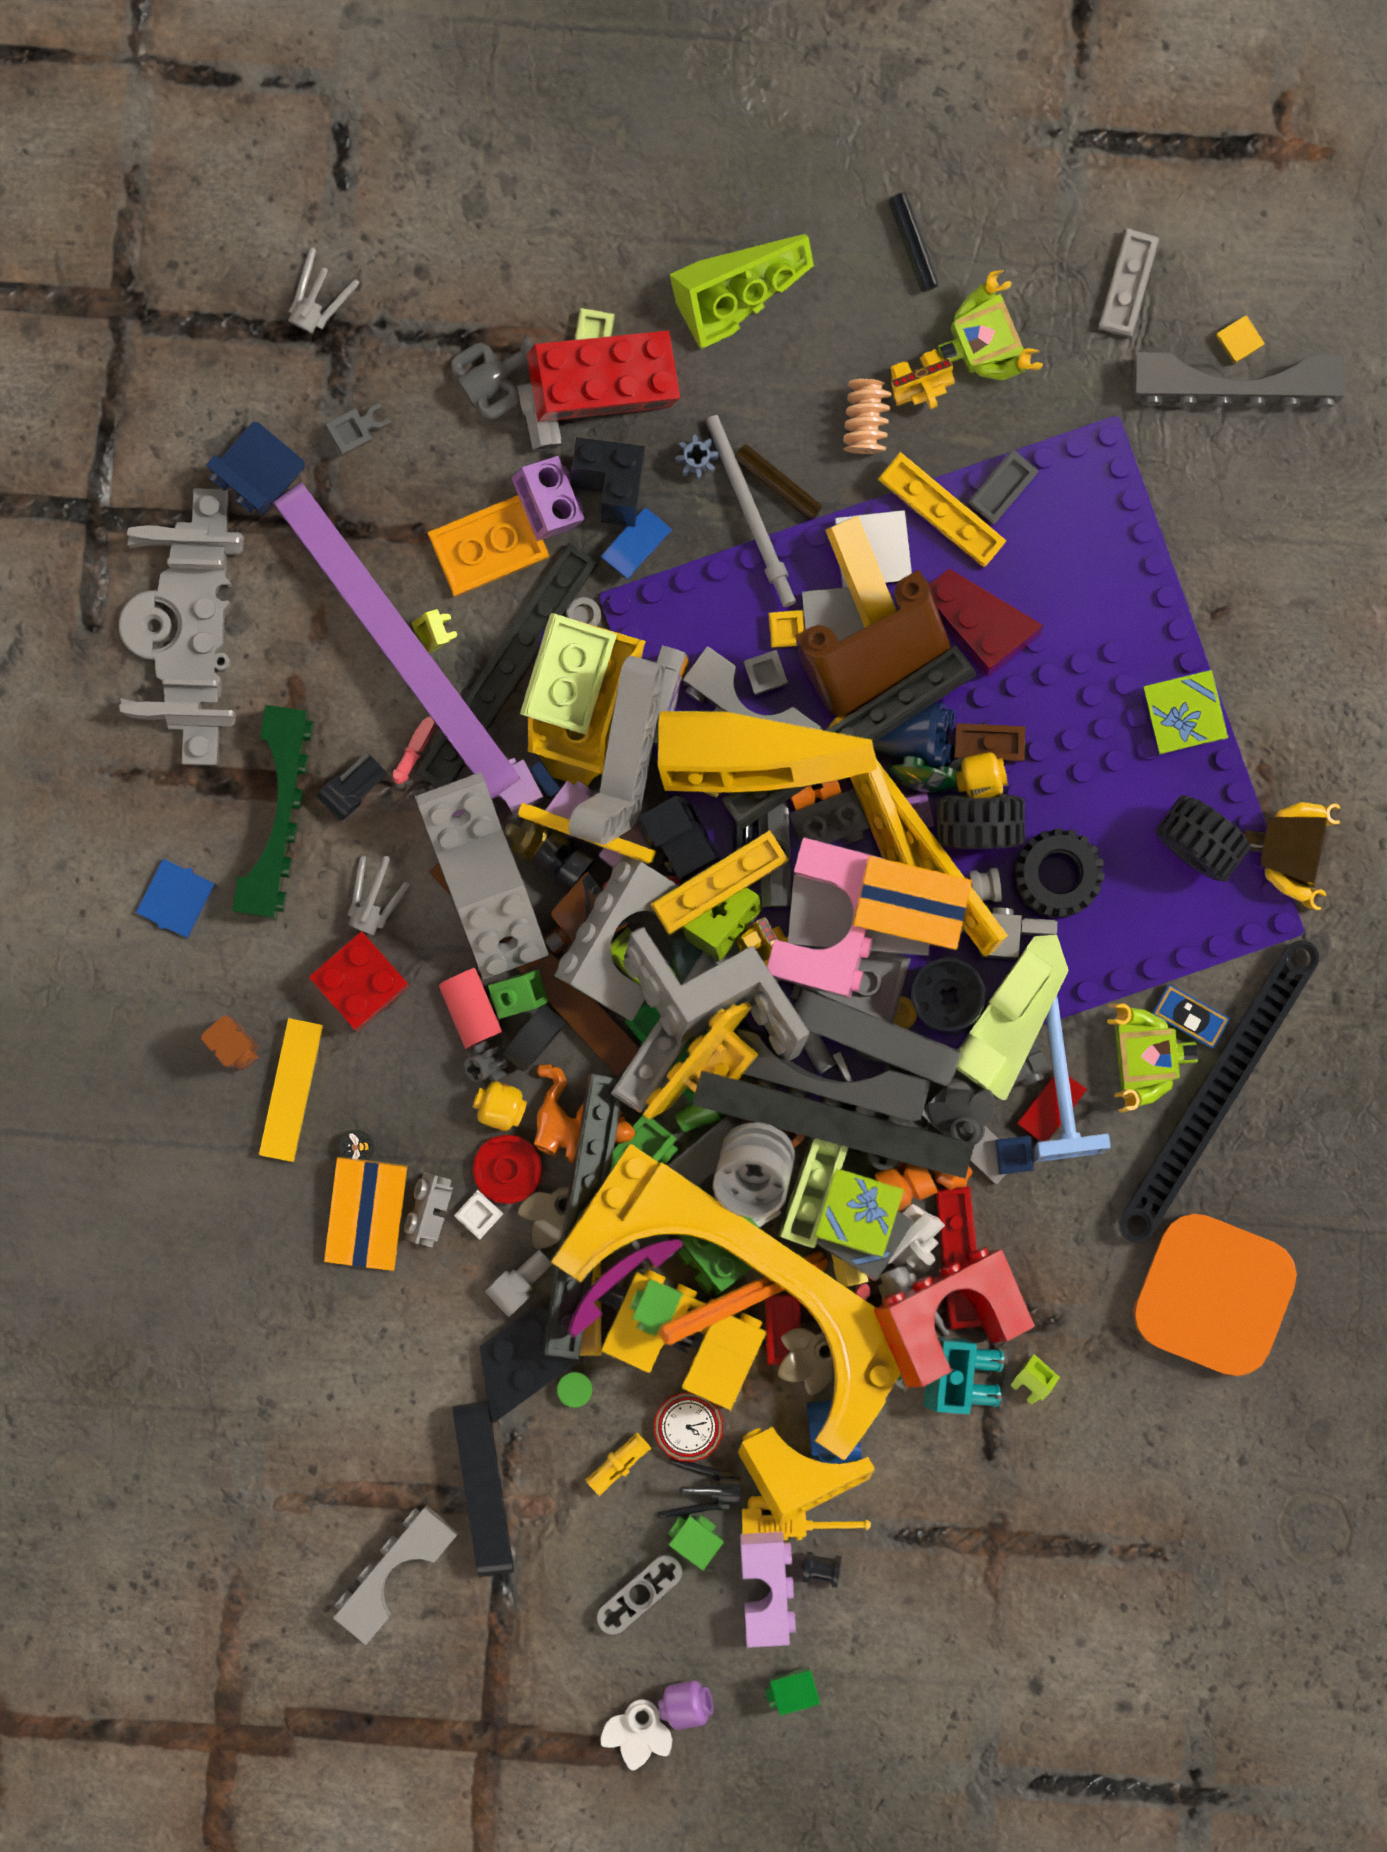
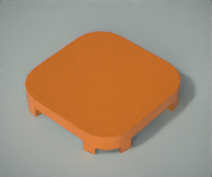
(1215, 1294)

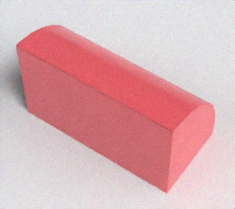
(470, 1008)

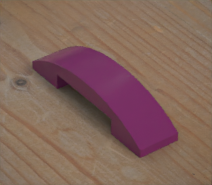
(586, 1311)

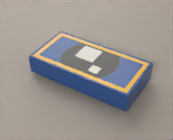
(1191, 1016)

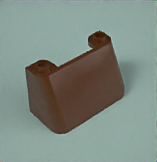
(878, 656)

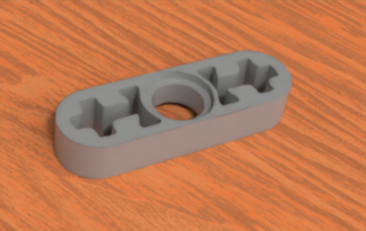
(614, 1605)

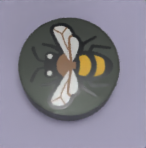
(356, 1145)

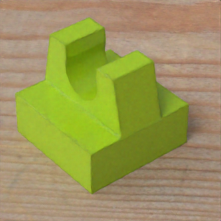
(1037, 1378)

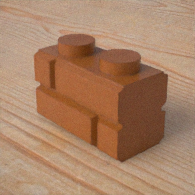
(231, 1043)

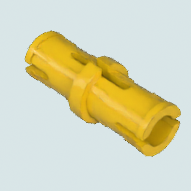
(618, 1463)

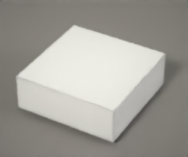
(478, 1214)

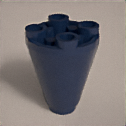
(921, 737)

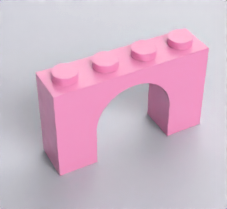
(837, 967)

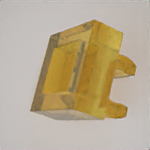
(527, 838)

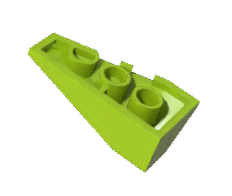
(729, 287)

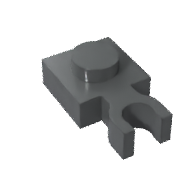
(352, 431)

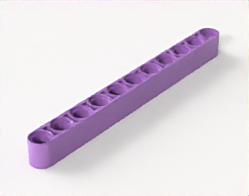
(396, 639)

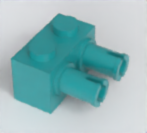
(956, 1389)

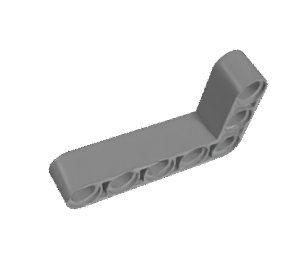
(627, 755)

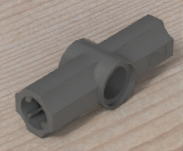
(776, 886)

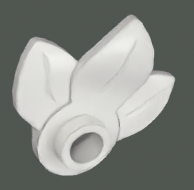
(637, 1738)

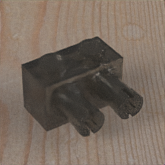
(831, 820)

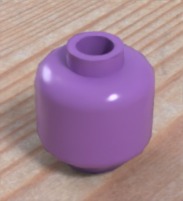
(686, 1705)

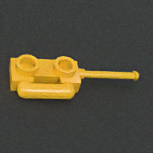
(755, 1522)

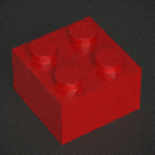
(359, 981)

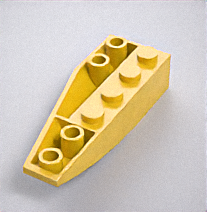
(752, 753)

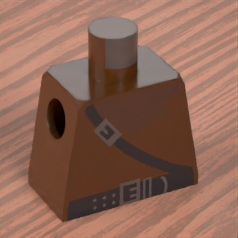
(573, 912)

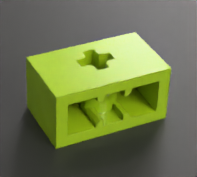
(720, 933)

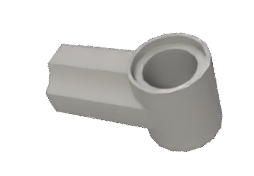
(543, 434)

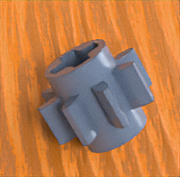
(704, 451)

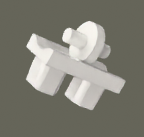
(919, 1238)

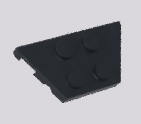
(516, 1365)

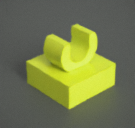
(431, 631)

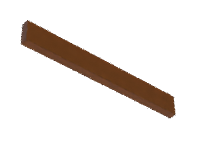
(576, 1008)

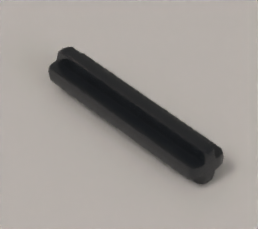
(913, 242)

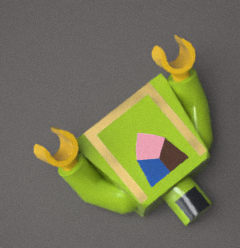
(987, 335)
(1147, 1056)

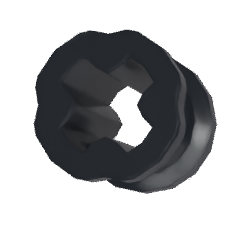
(822, 1569)

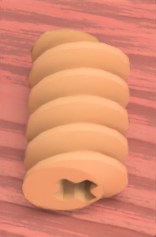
(865, 416)

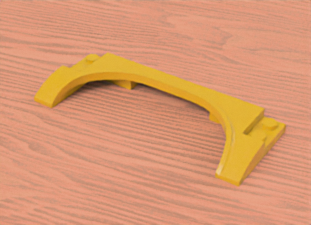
(652, 1199)

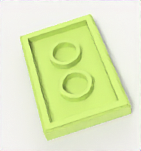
(568, 673)

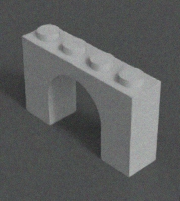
(589, 960)

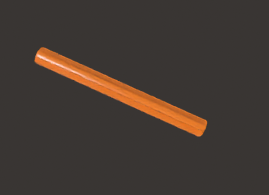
(727, 1305)

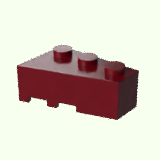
(982, 622)

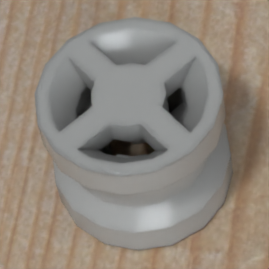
(986, 884)

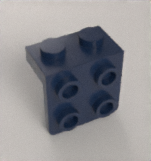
(256, 469)

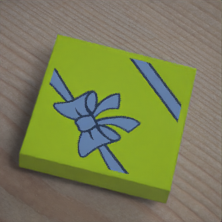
(1185, 712)
(859, 1213)

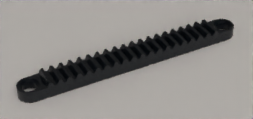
(1218, 1091)

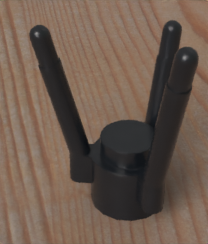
(724, 1490)

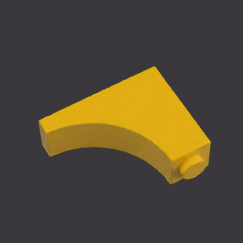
(792, 1481)

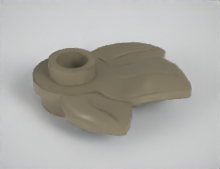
(548, 1217)
(804, 1361)

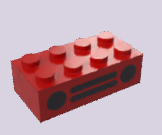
(603, 376)

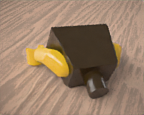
(1294, 849)

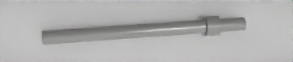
(775, 570)

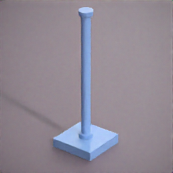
(1069, 1143)

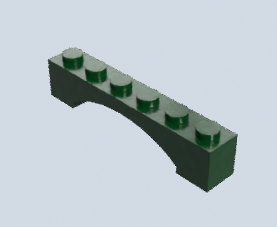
(261, 889)

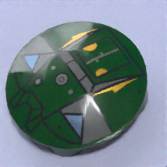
(923, 778)

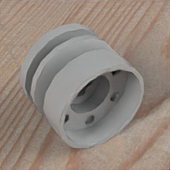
(754, 1170)

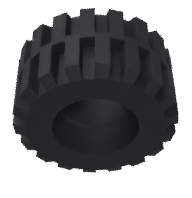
(981, 821)
(1203, 838)
(1084, 857)

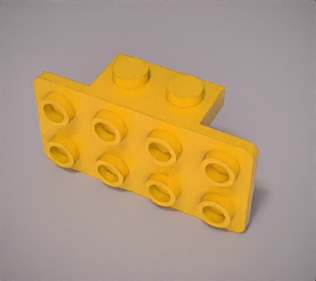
(717, 1053)

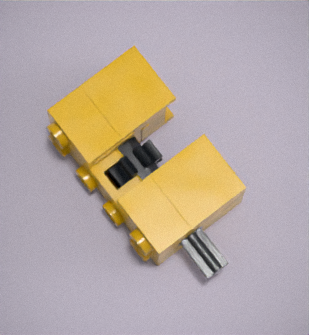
(723, 1348)

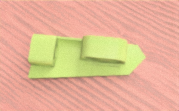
(1014, 1017)

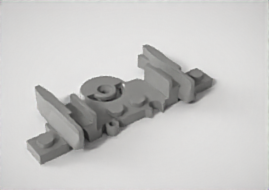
(191, 658)

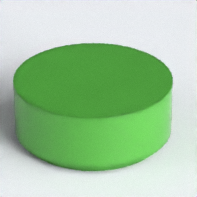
(574, 1389)

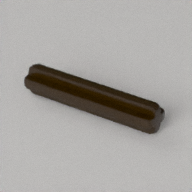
(778, 482)

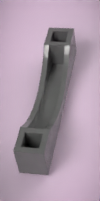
(1167, 378)
(891, 1093)

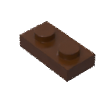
(1002, 740)

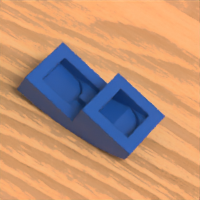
(636, 544)

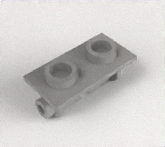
(421, 1221)

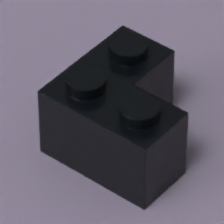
(613, 470)
(681, 835)

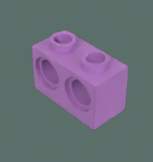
(540, 500)

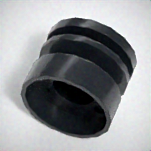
(943, 976)

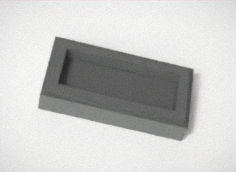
(1003, 487)

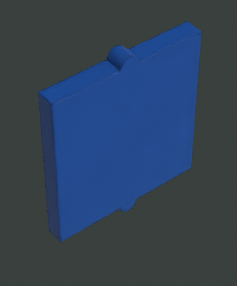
(175, 898)

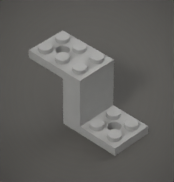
(482, 875)
(691, 1006)

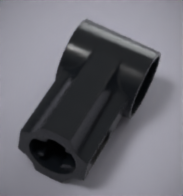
(345, 792)

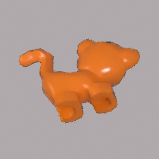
(559, 1130)

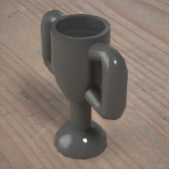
(489, 378)

